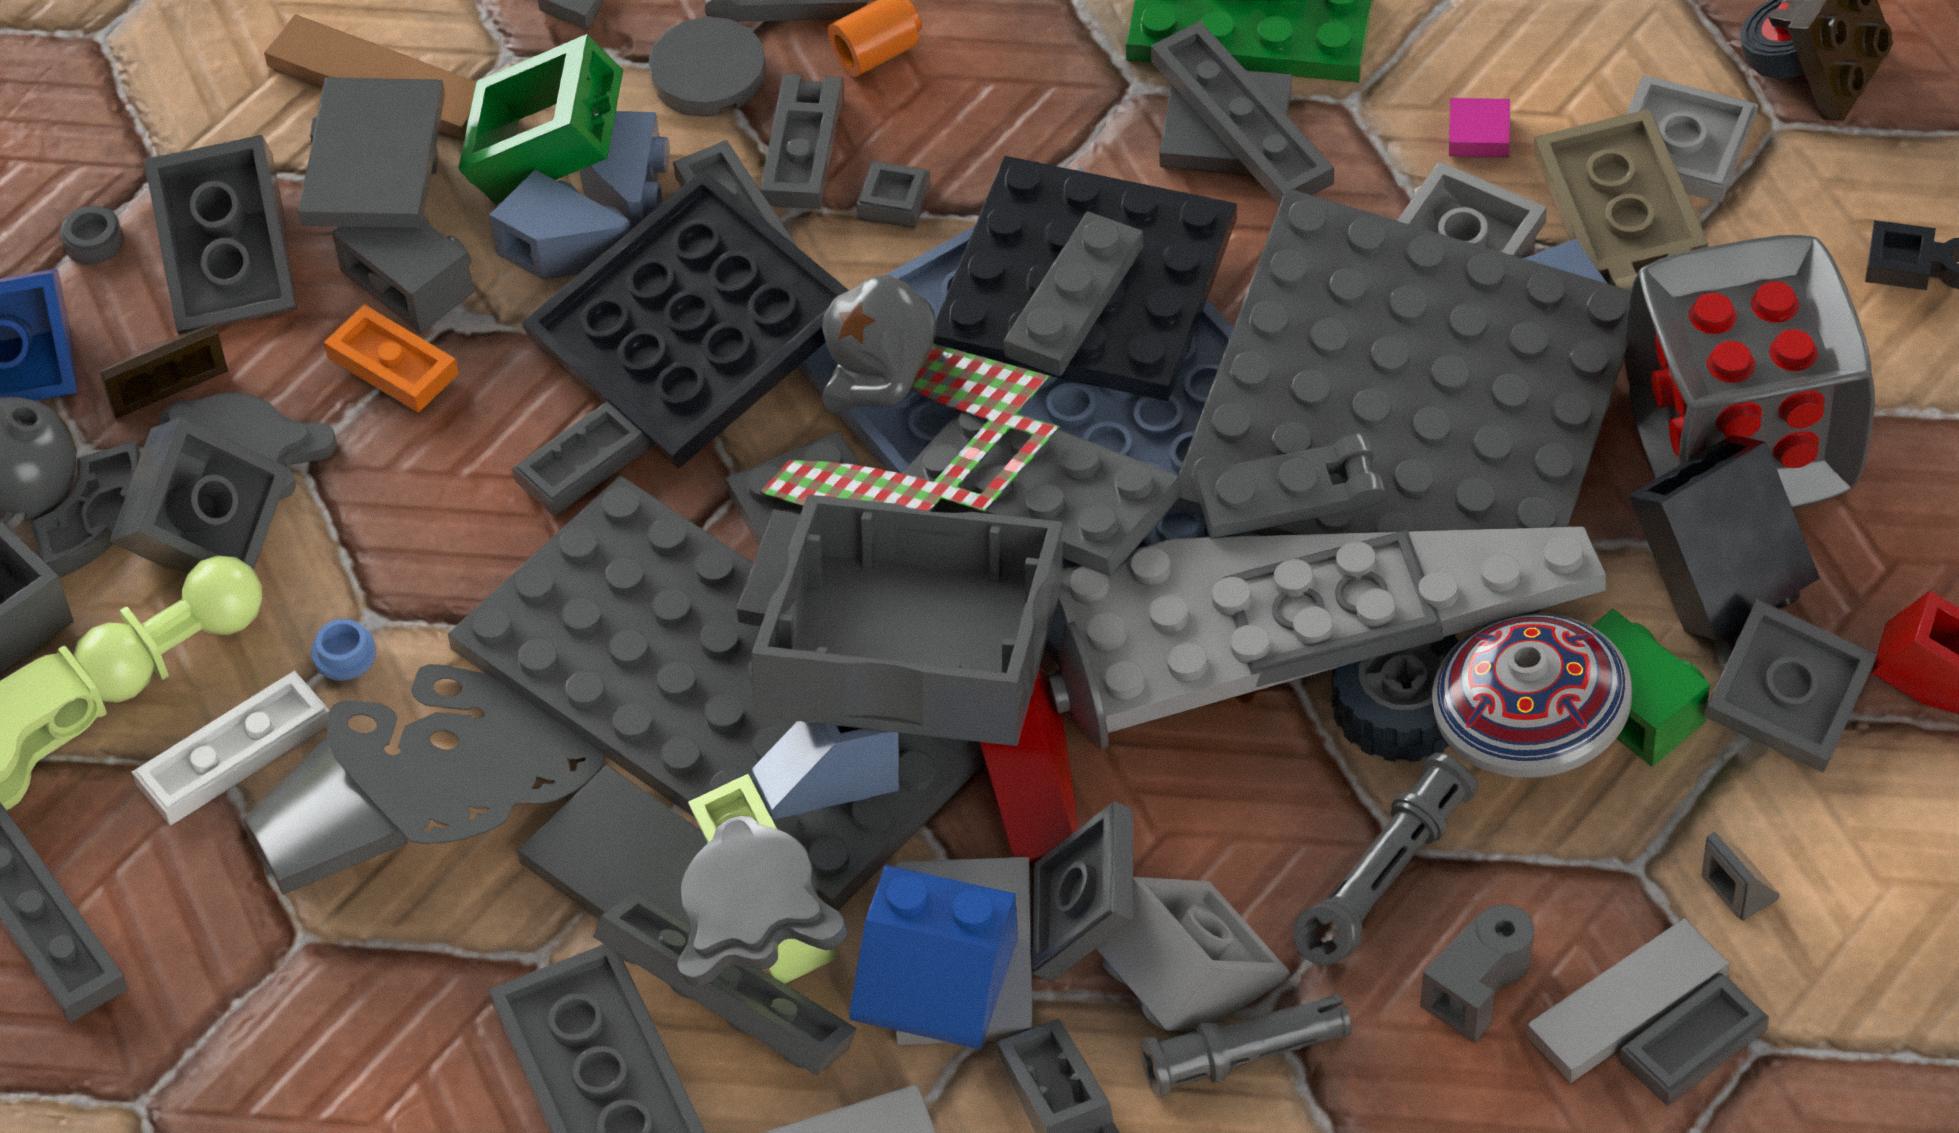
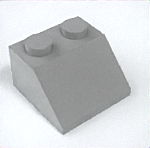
(1189, 954)

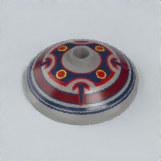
(1536, 716)

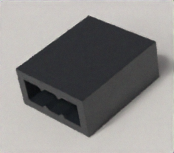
(1724, 537)

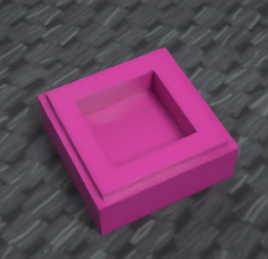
(1479, 127)

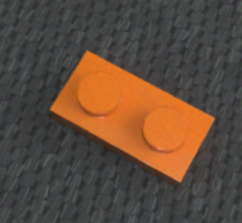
(391, 358)

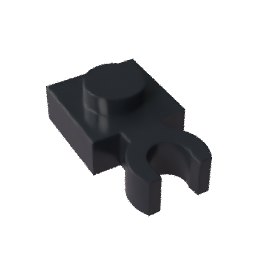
(1909, 256)

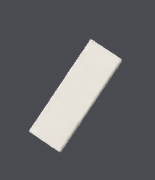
(232, 748)

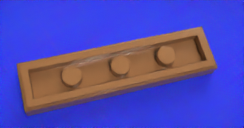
(319, 51)

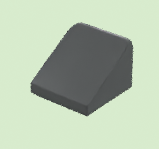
(1736, 878)

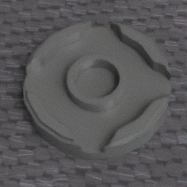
(707, 65)

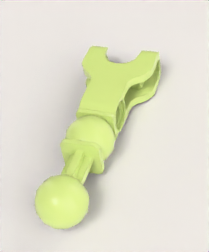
(112, 663)

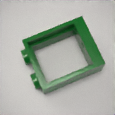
(575, 79)

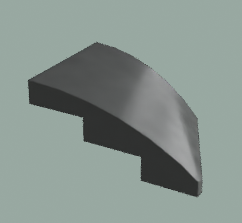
(317, 824)

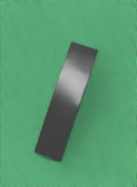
(1055, 1082)

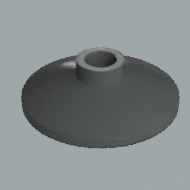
(1077, 689)

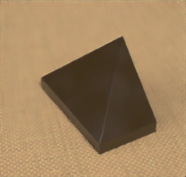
(163, 370)

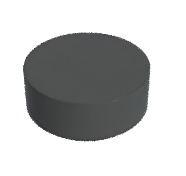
(91, 234)

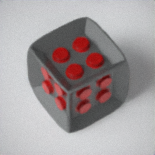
(1757, 349)

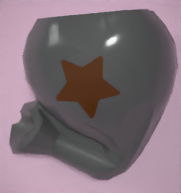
(878, 342)

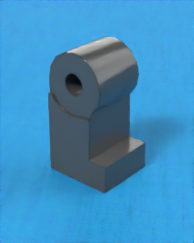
(1475, 966)

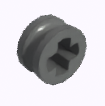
(1333, 950)

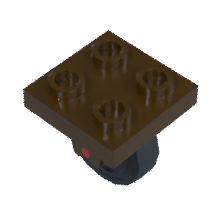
(1826, 40)

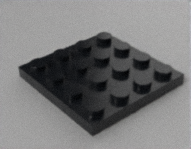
(1151, 315)
(688, 317)

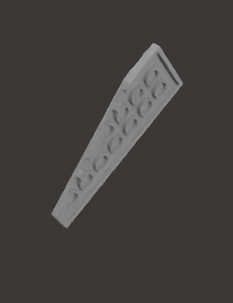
(1167, 631)

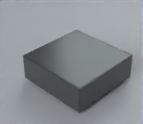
(893, 194)

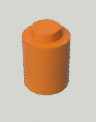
(874, 34)

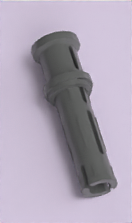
(1415, 820)
(1215, 1049)

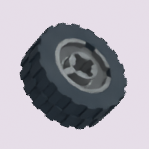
(1382, 714)

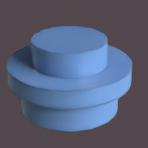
(343, 650)

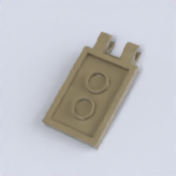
(1619, 194)

